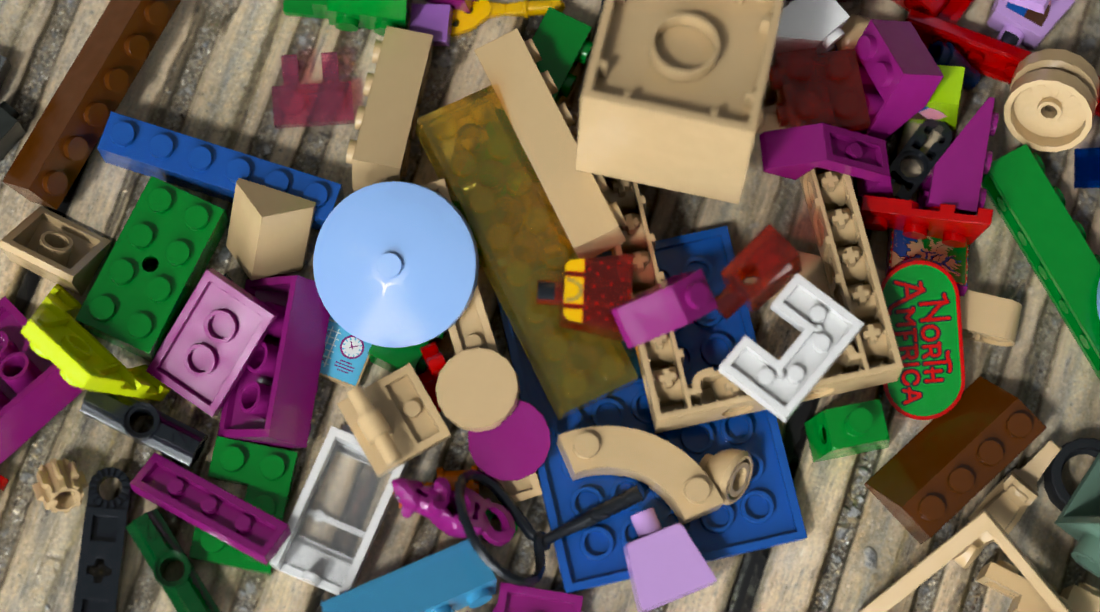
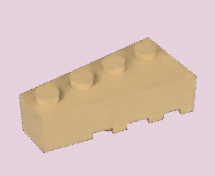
(391, 107)

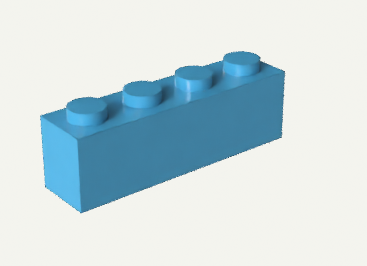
(432, 584)

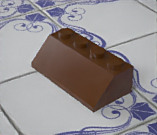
(954, 458)

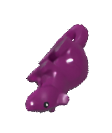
(439, 506)

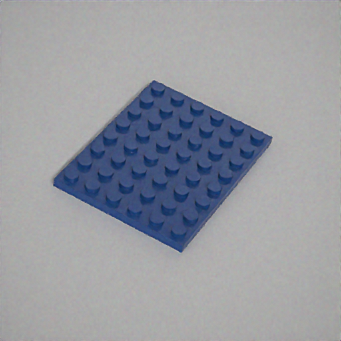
(759, 520)

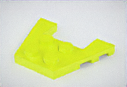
(80, 356)

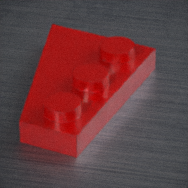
(916, 223)

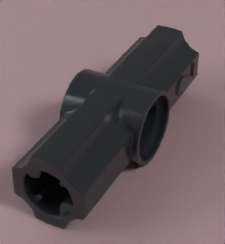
(165, 436)

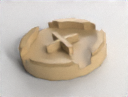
(477, 389)

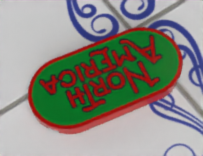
(929, 337)

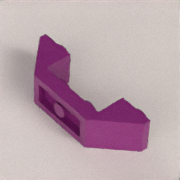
(802, 148)

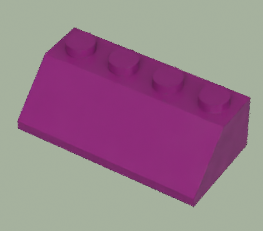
(280, 384)

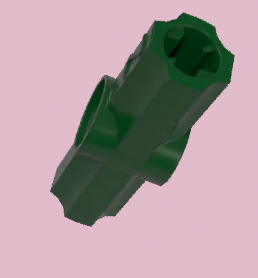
(159, 549)

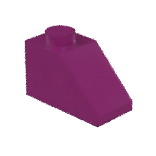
(664, 308)

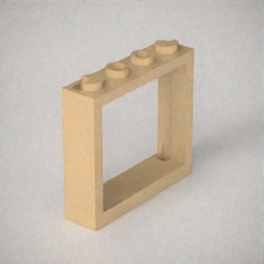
(953, 546)

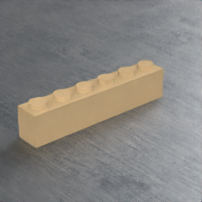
(550, 145)

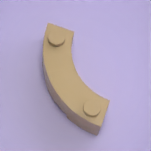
(643, 458)

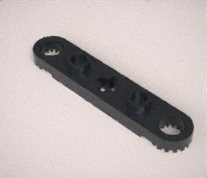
(103, 539)

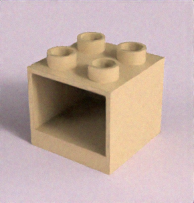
(677, 93)

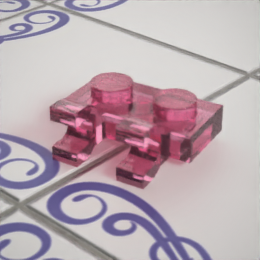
(312, 103)

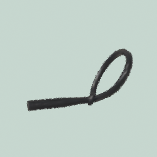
(540, 539)

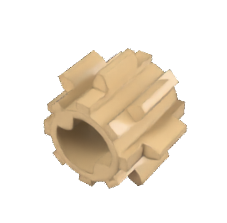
(59, 485)

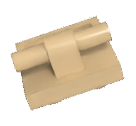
(393, 419)

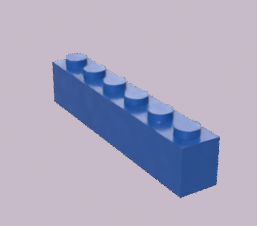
(205, 165)

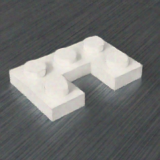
(824, 336)

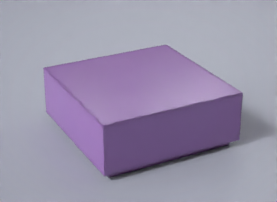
(433, 20)

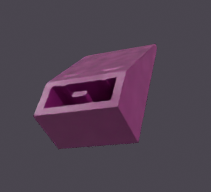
(895, 74)
(960, 170)

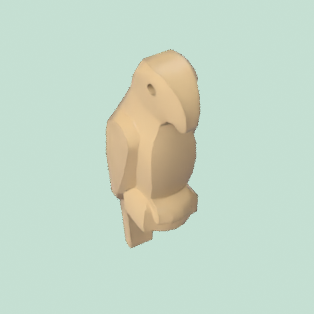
(1009, 499)

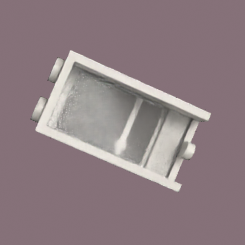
(336, 516)

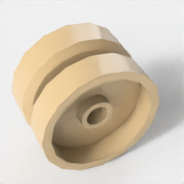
(1052, 100)

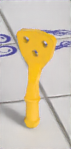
(484, 10)

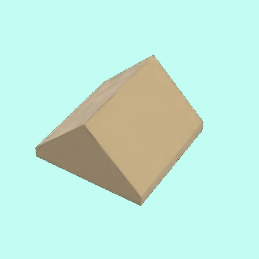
(268, 230)
(56, 249)

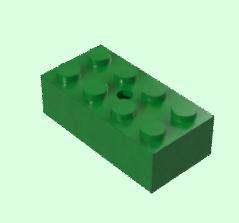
(141, 306)

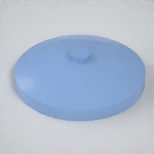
(396, 264)

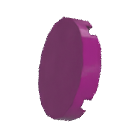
(513, 447)

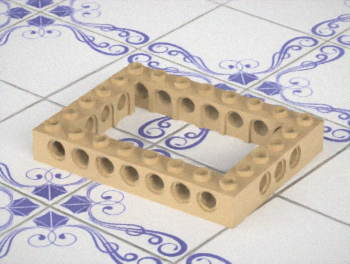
(852, 281)

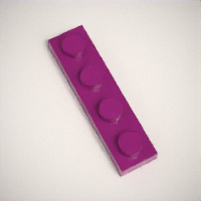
(210, 508)

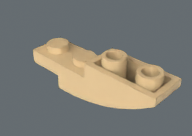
(1006, 580)

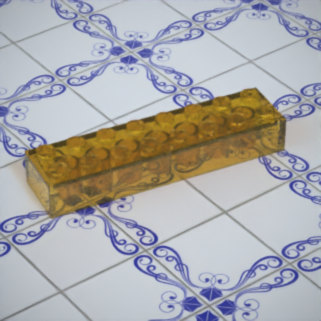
(519, 244)

